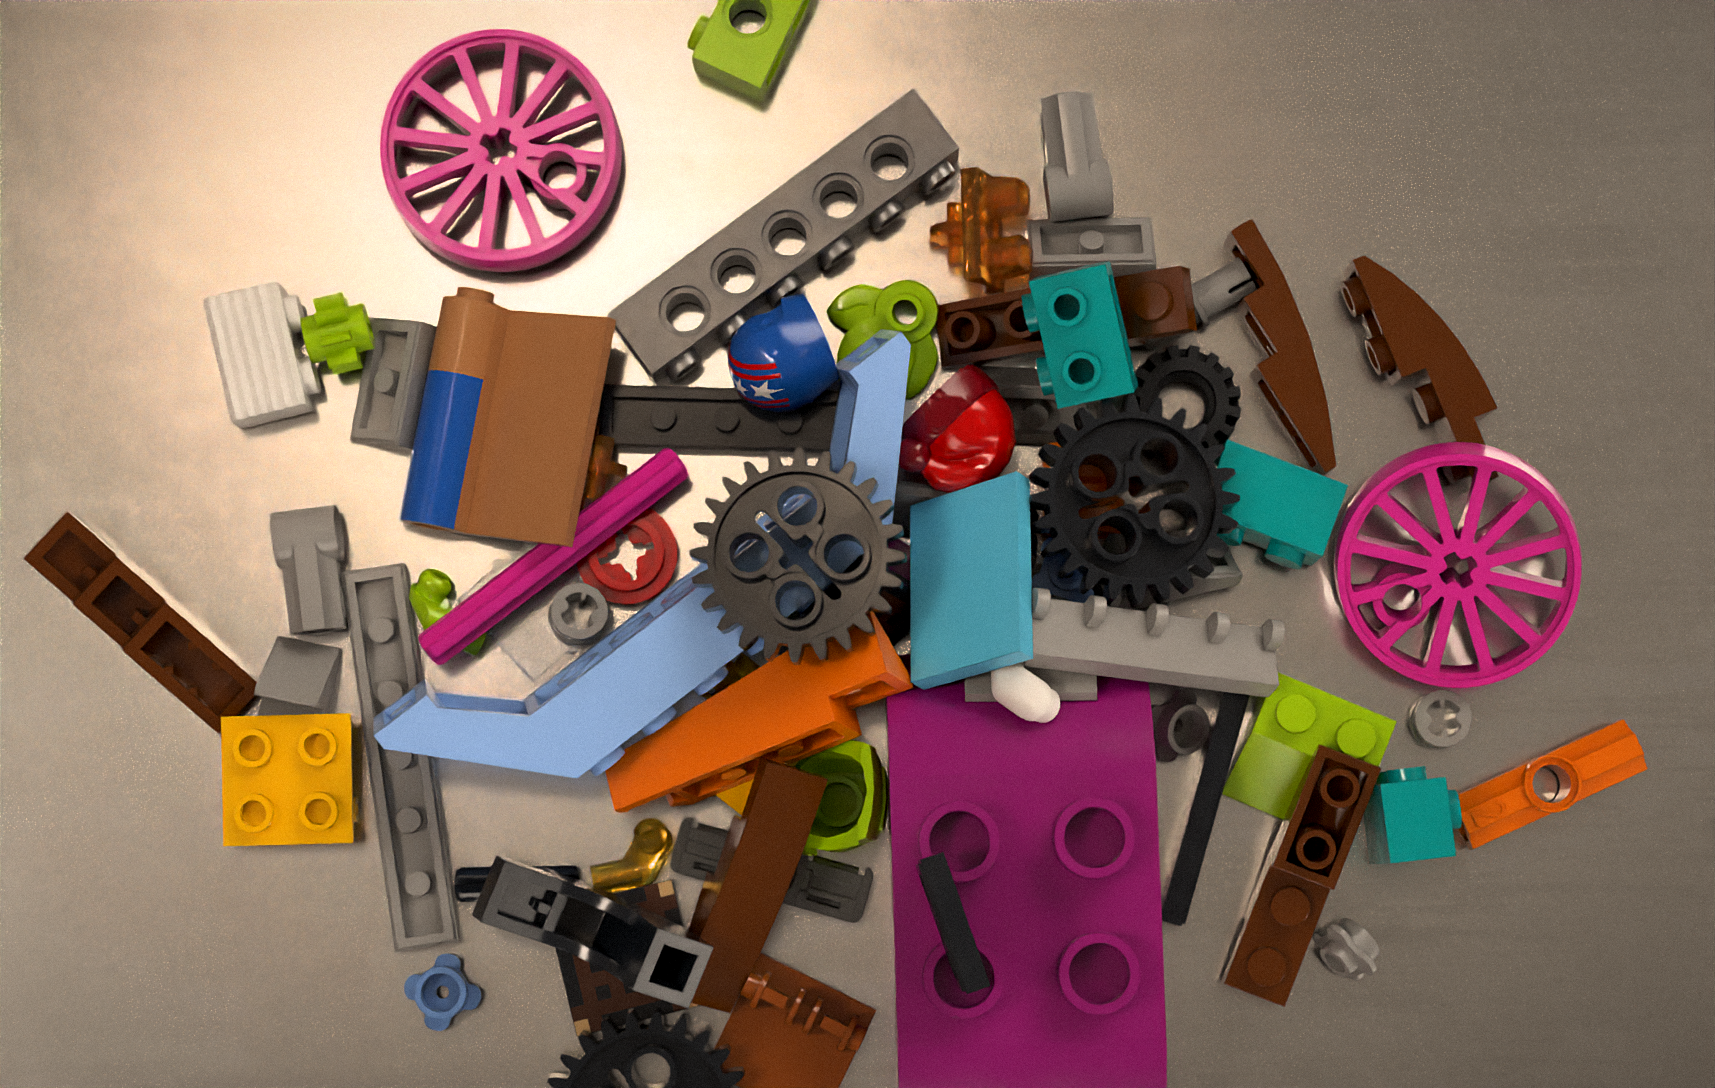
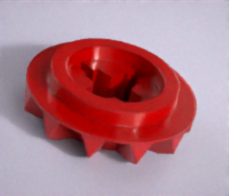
(654, 567)

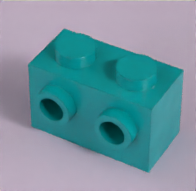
(1080, 335)
(1279, 506)
(1411, 817)

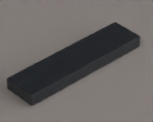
(711, 421)
(1202, 807)

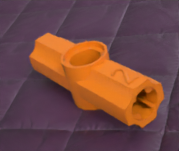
(1582, 770)

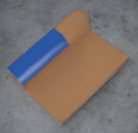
(506, 421)

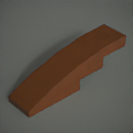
(1290, 373)
(142, 620)
(753, 877)

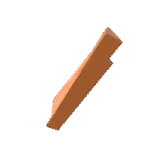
(770, 714)

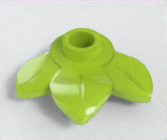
(868, 309)

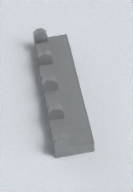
(1154, 645)

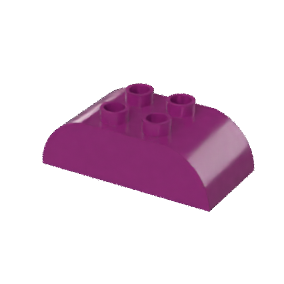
(1057, 881)

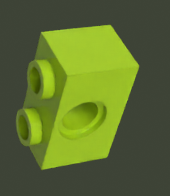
(745, 59)

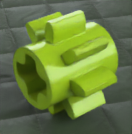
(337, 333)

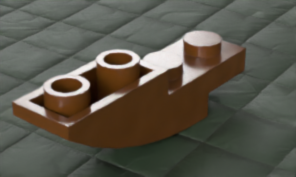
(996, 332)
(1417, 343)
(1300, 874)

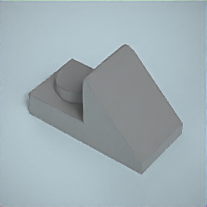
(297, 678)

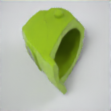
(853, 801)

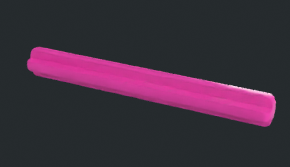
(547, 562)

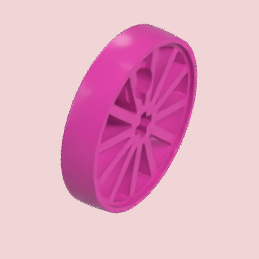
(492, 131)
(1427, 570)

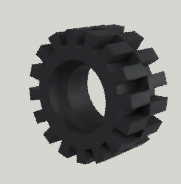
(1204, 373)

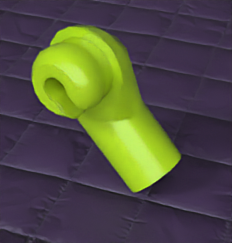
(431, 604)

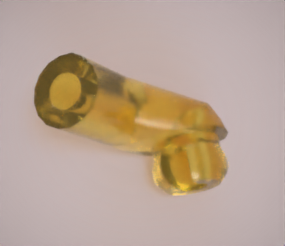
(641, 861)

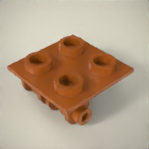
(792, 1030)

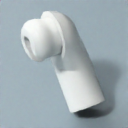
(1024, 693)

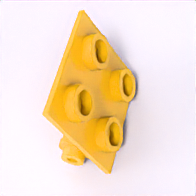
(287, 780)

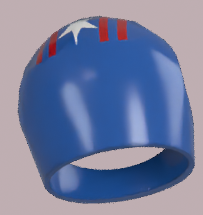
(782, 357)

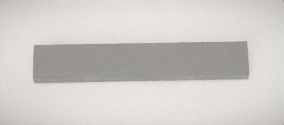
(401, 782)

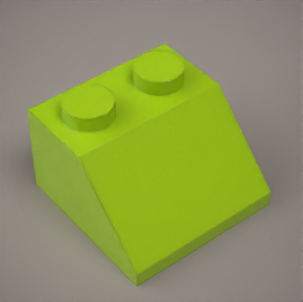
(1285, 736)

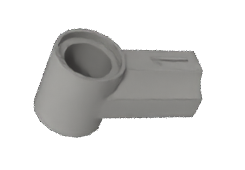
(1075, 175)
(308, 550)

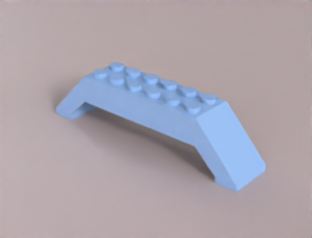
(672, 641)

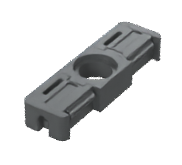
(816, 885)

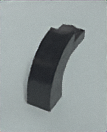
(597, 926)

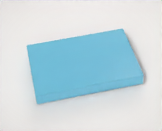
(970, 581)

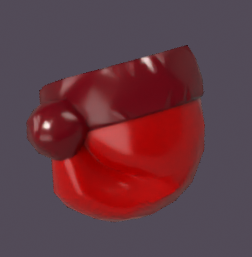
(959, 433)

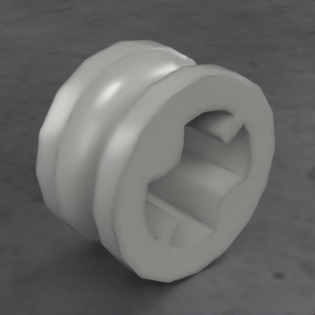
(559, 608)
(1460, 718)

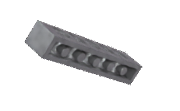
(901, 129)

